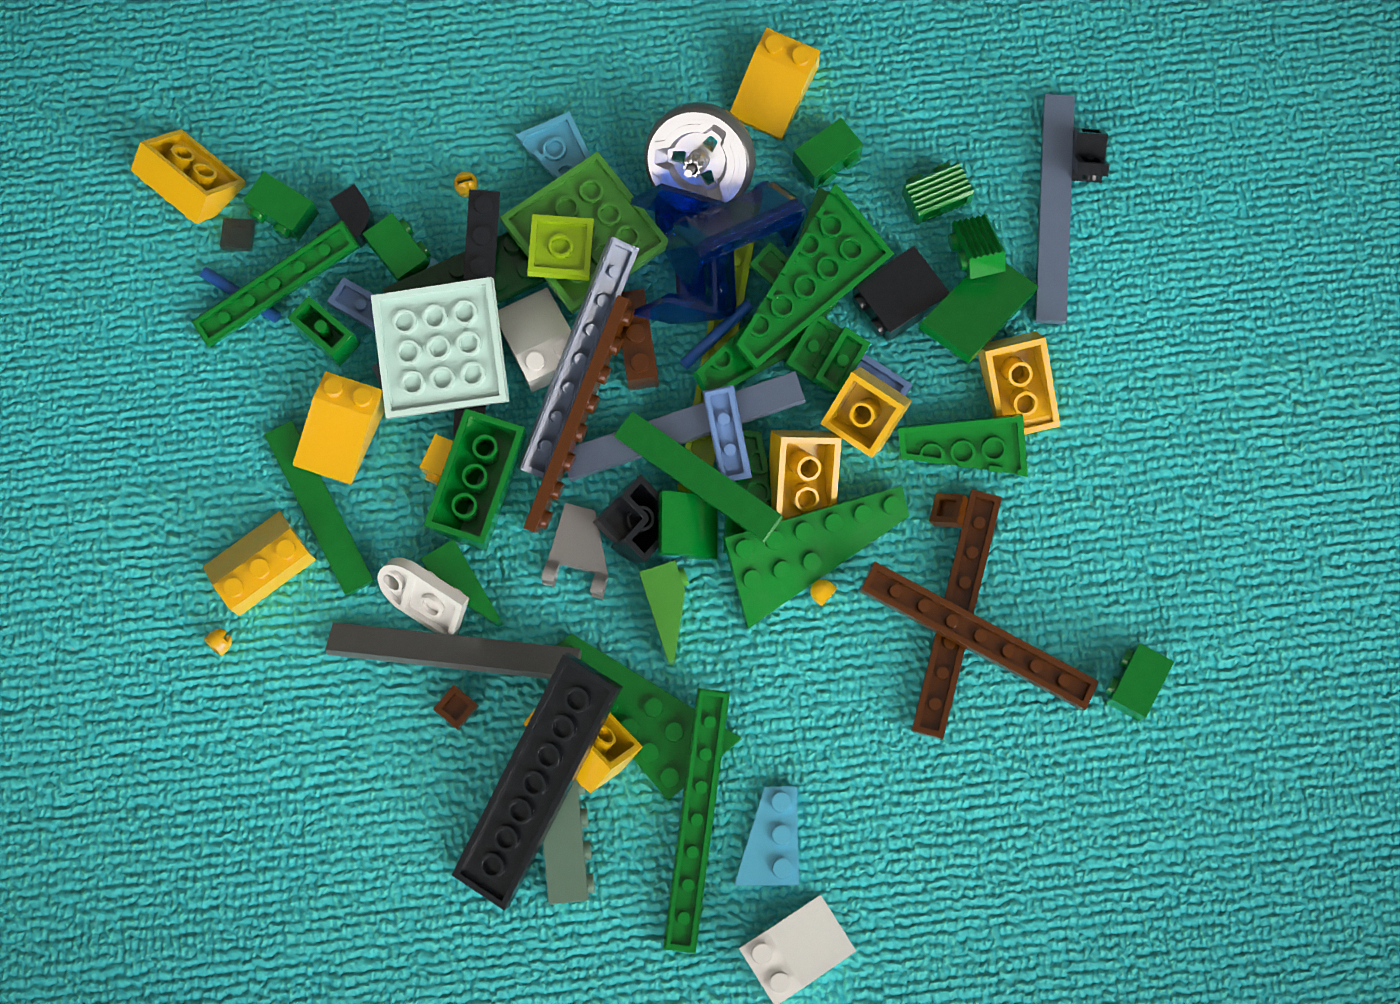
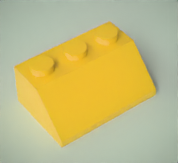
(186, 175)
(258, 564)

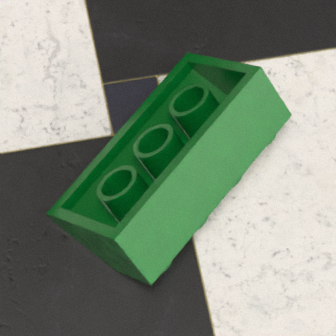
(476, 479)

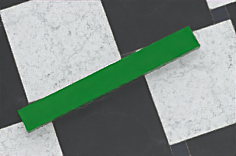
(696, 821)

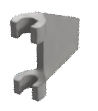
(577, 547)

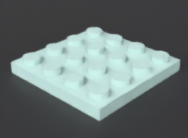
(439, 348)

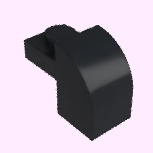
(1089, 155)
(354, 211)

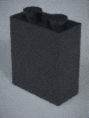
(899, 294)

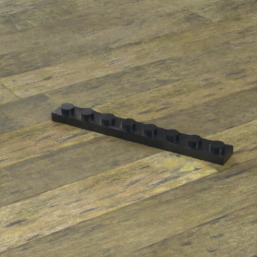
(480, 251)

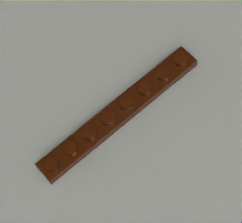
(575, 427)
(963, 591)
(978, 636)

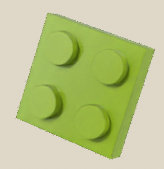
(560, 247)

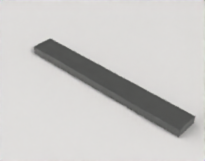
(445, 650)

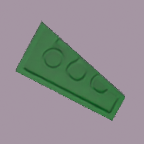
(977, 443)

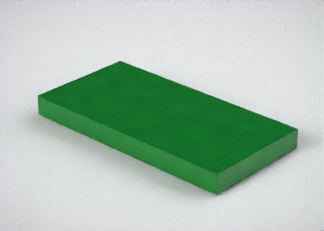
(977, 311)

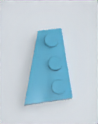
(555, 144)
(773, 841)

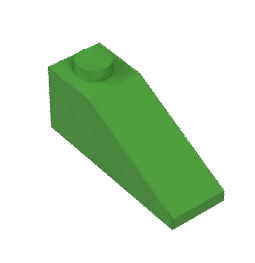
(666, 600)

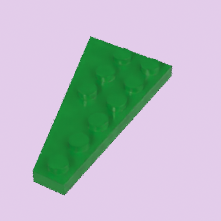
(807, 548)
(652, 718)

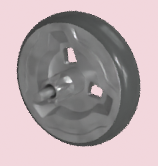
(687, 130)

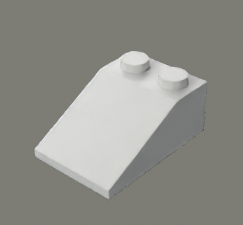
(535, 336)
(797, 950)

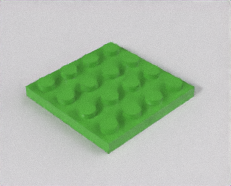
(594, 193)

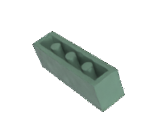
(568, 852)

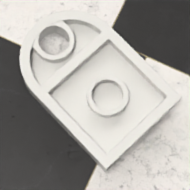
(423, 596)

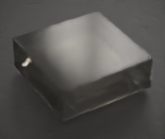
(237, 234)

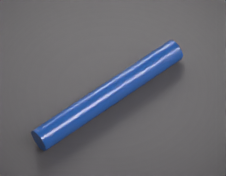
(229, 288)
(716, 334)

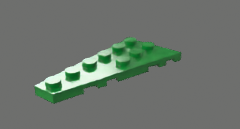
(824, 266)

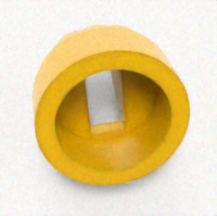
(463, 188)
(822, 590)
(217, 642)

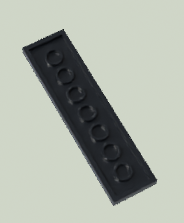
(536, 780)

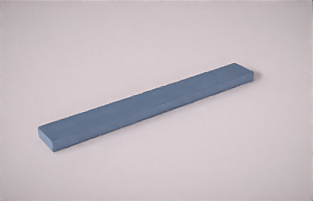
(1054, 209)
(578, 352)
(689, 424)

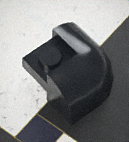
(632, 521)

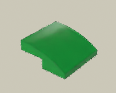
(826, 354)
(687, 526)

